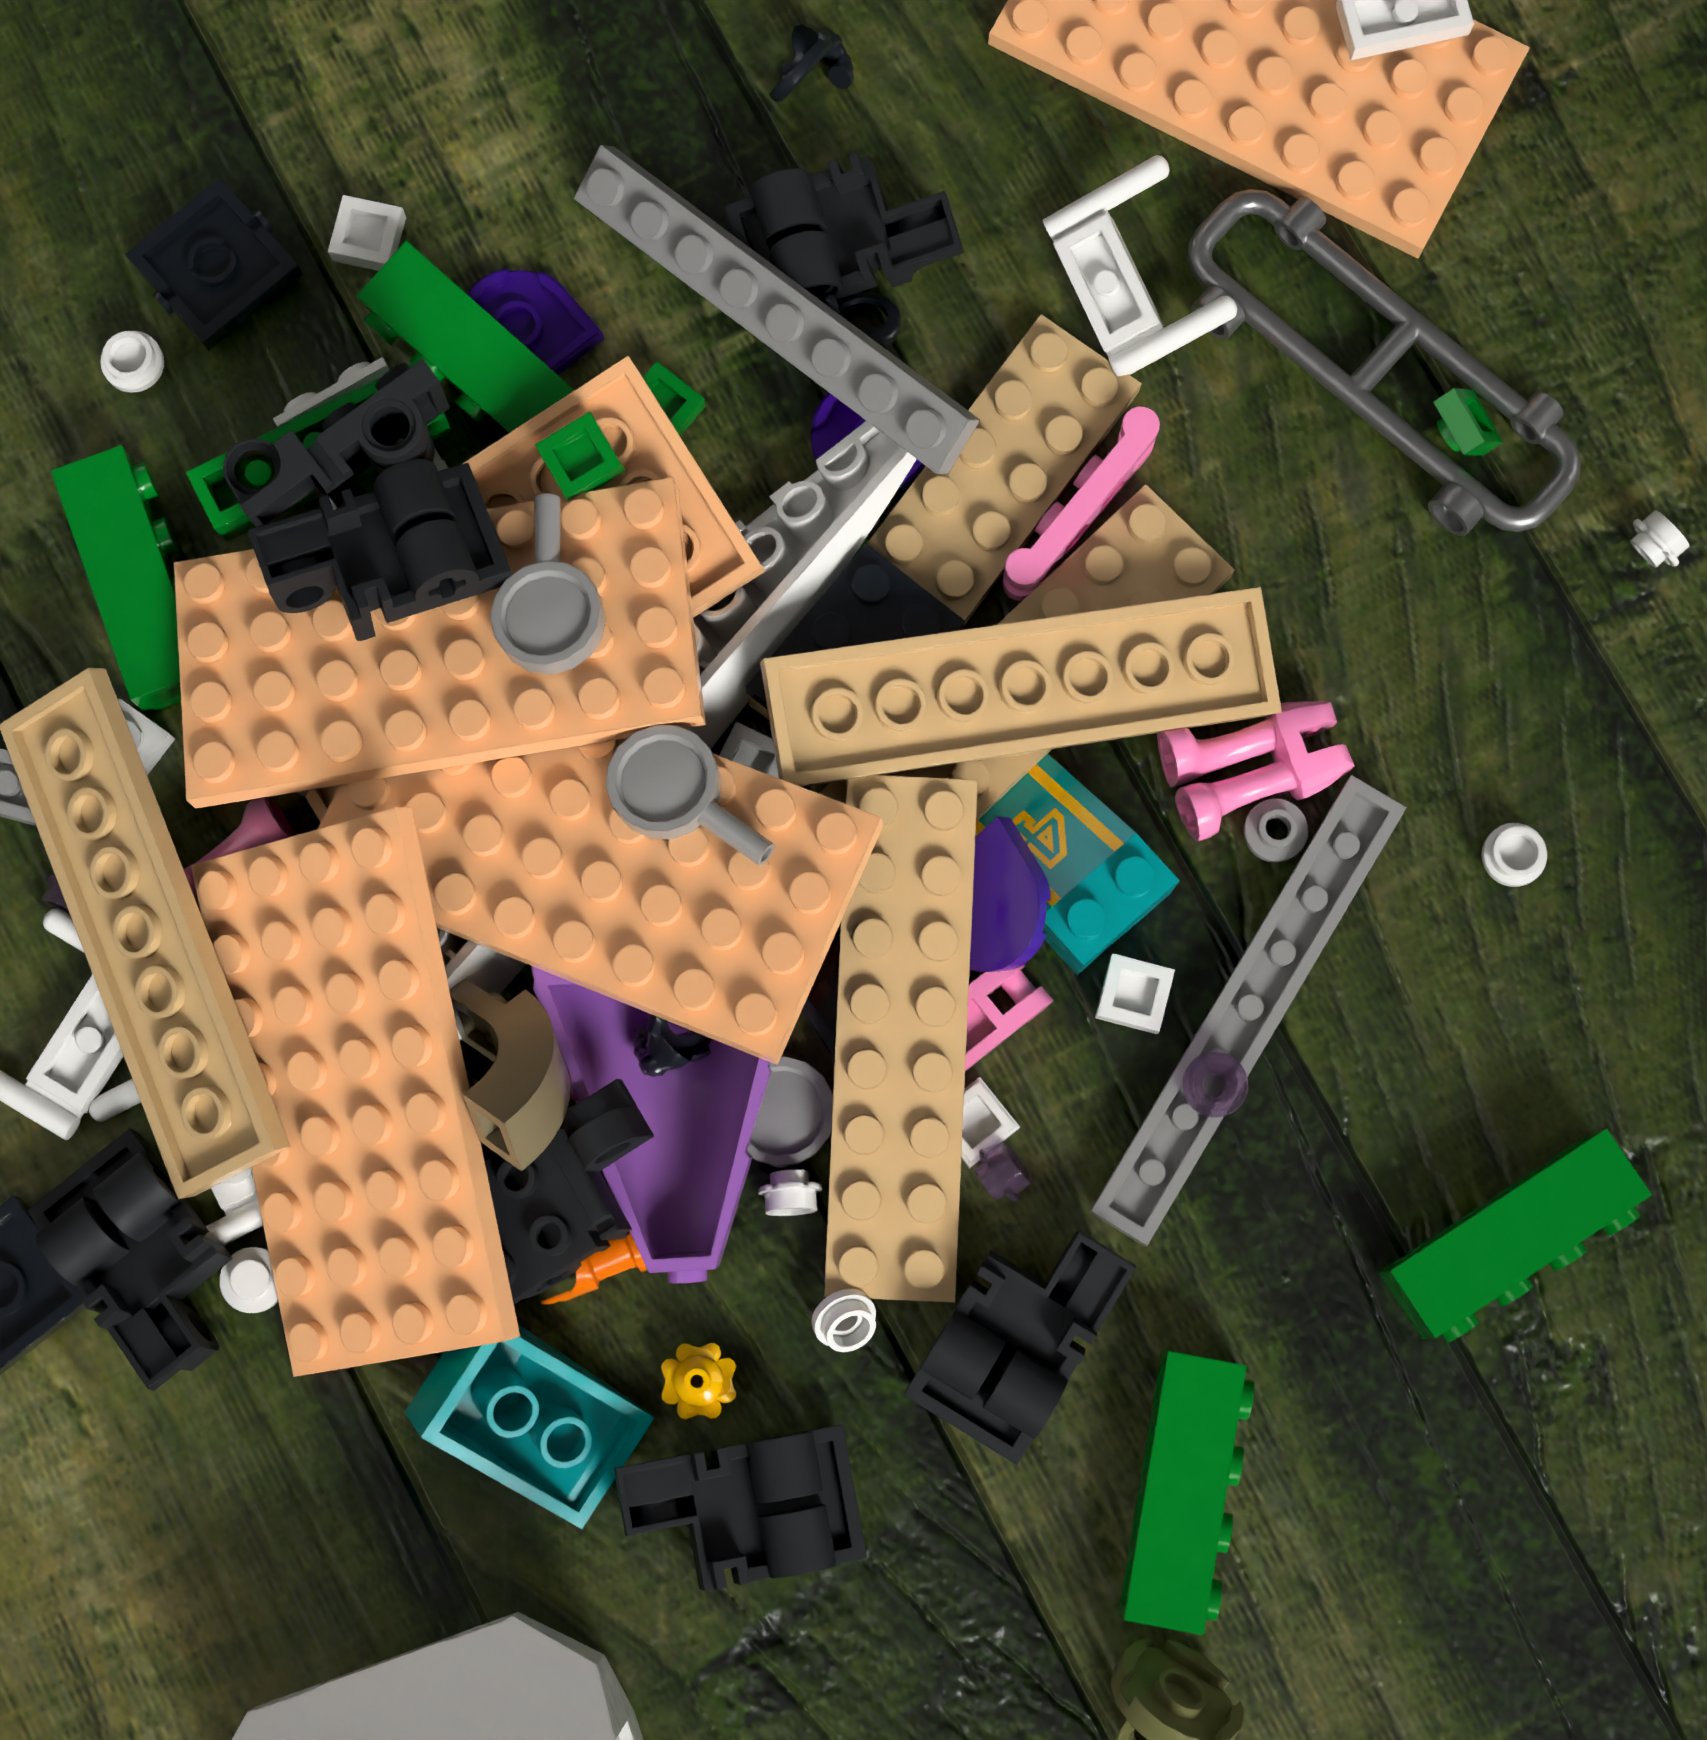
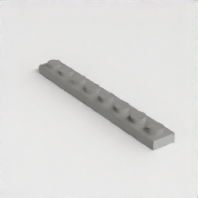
(777, 310)
(1250, 1005)

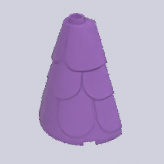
(689, 1176)

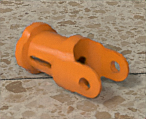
(601, 1265)

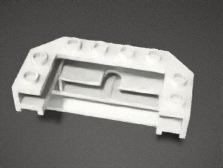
(480, 1684)

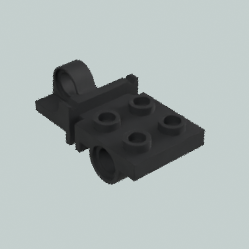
(837, 228)
(349, 445)
(395, 549)
(560, 1202)
(133, 1256)
(1013, 1344)
(761, 1510)

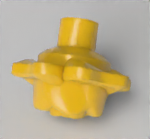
(698, 1380)

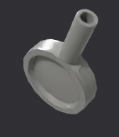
(548, 611)
(670, 784)
(793, 1115)

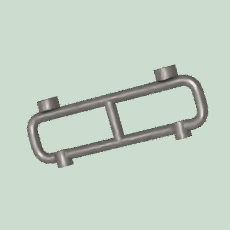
(1462, 497)

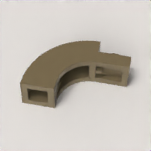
(528, 1085)

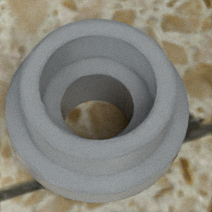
(1262, 844)

